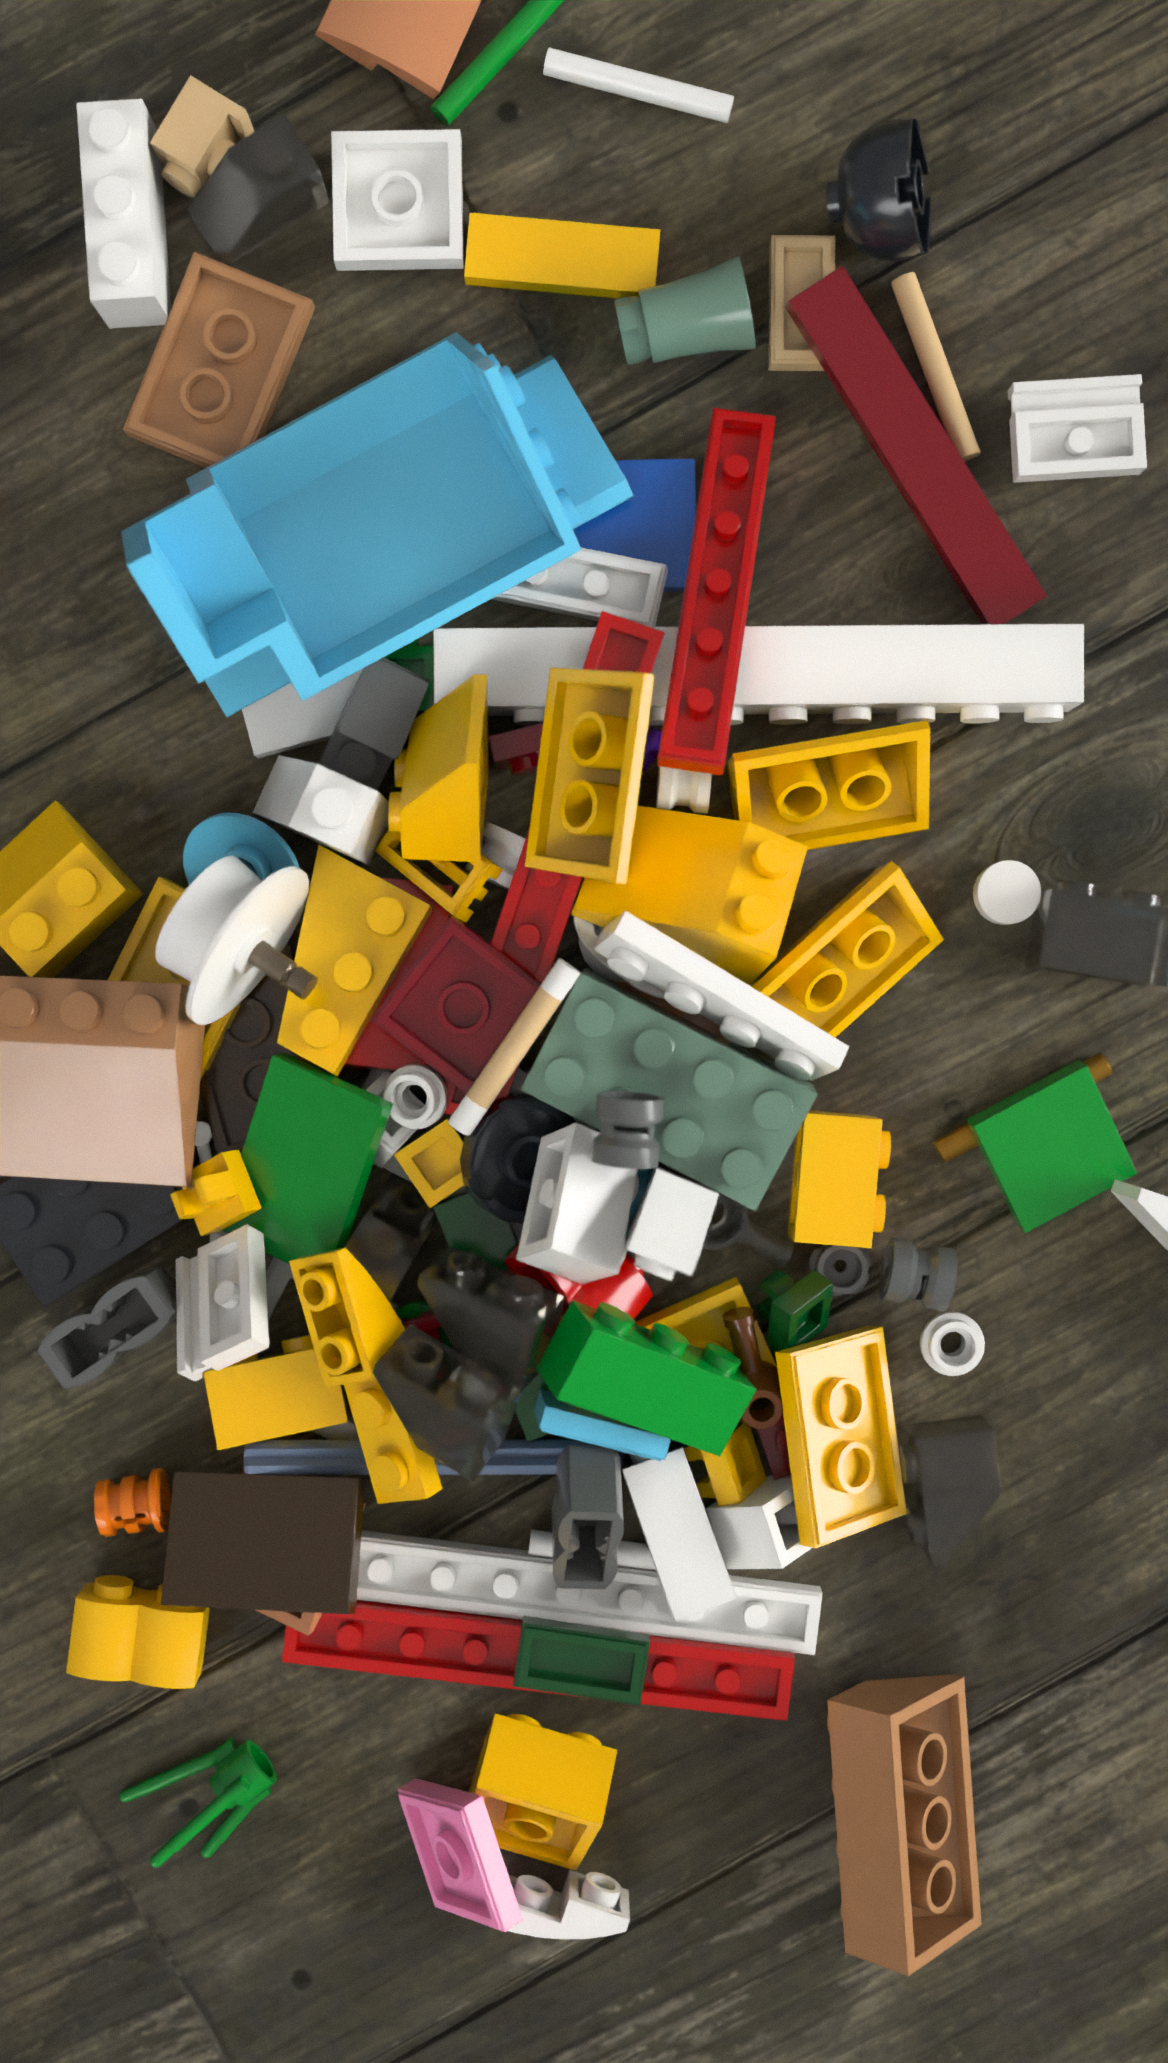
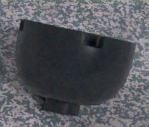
(883, 192)

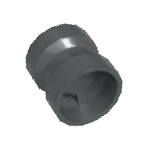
(627, 1129)
(918, 1274)

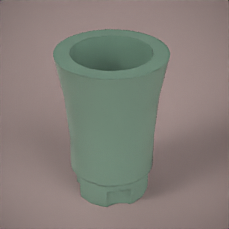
(688, 316)

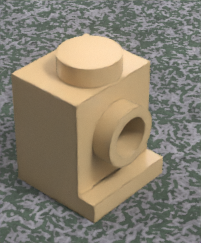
(198, 135)

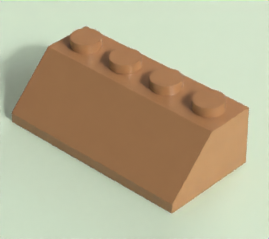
(904, 1819)

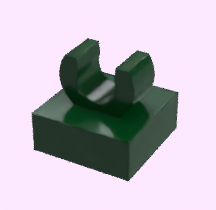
(795, 1309)

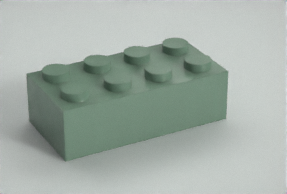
(723, 1107)

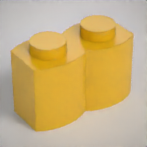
(131, 1637)

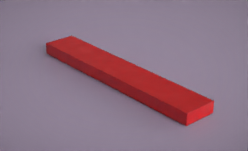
(716, 592)

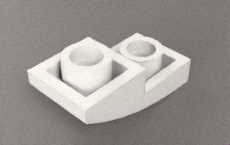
(585, 1909)

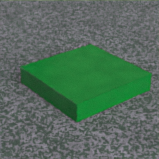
(1052, 1146)

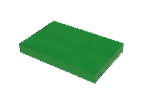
(309, 1157)

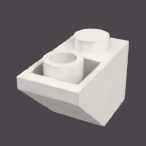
(670, 1224)

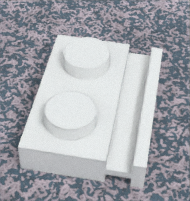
(1077, 428)
(221, 1303)

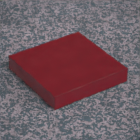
(457, 1003)

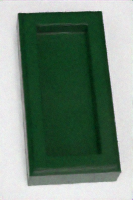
(581, 1660)

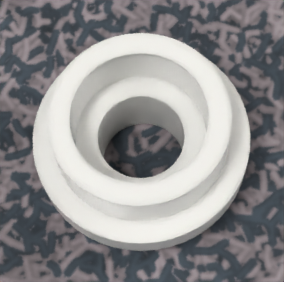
(403, 1109)
(965, 1357)

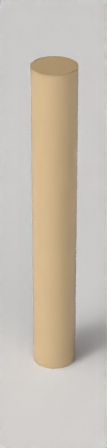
(935, 365)

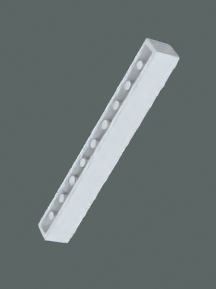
(807, 670)

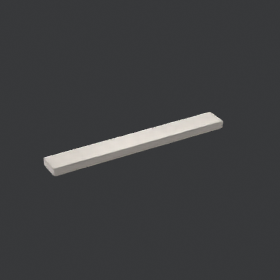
(520, 1585)

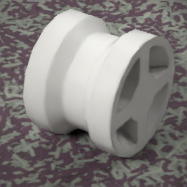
(683, 788)
(503, 849)

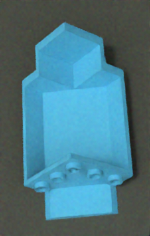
(372, 521)

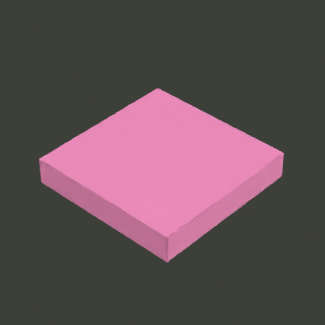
(459, 1853)

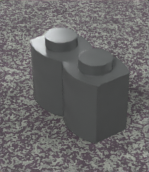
(107, 1330)
(587, 1517)

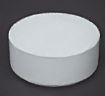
(1007, 892)

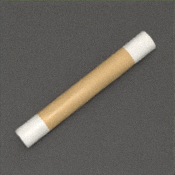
(514, 1047)

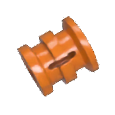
(133, 1503)

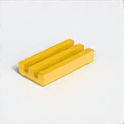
(470, 884)

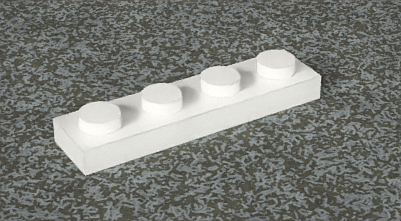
(704, 989)

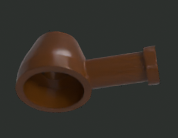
(759, 1372)

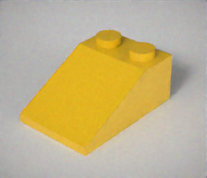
(706, 885)

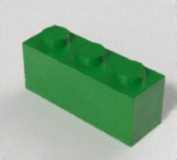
(646, 1376)

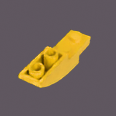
(350, 1333)

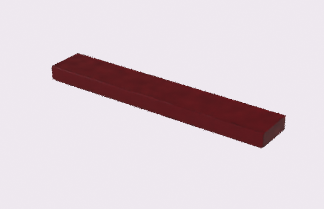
(914, 448)

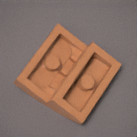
(404, 36)

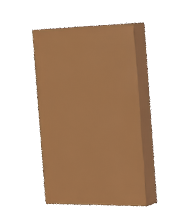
(218, 363)

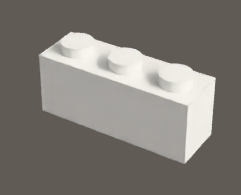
(123, 214)

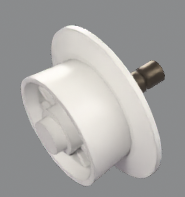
(232, 934)

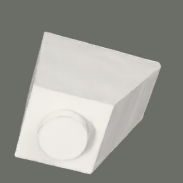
(324, 807)

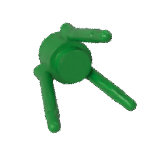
(240, 1780)

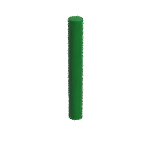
(492, 59)

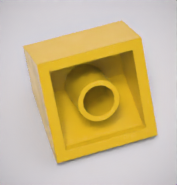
(444, 778)
(57, 893)
(543, 1788)

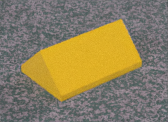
(589, 772)
(836, 786)
(852, 952)

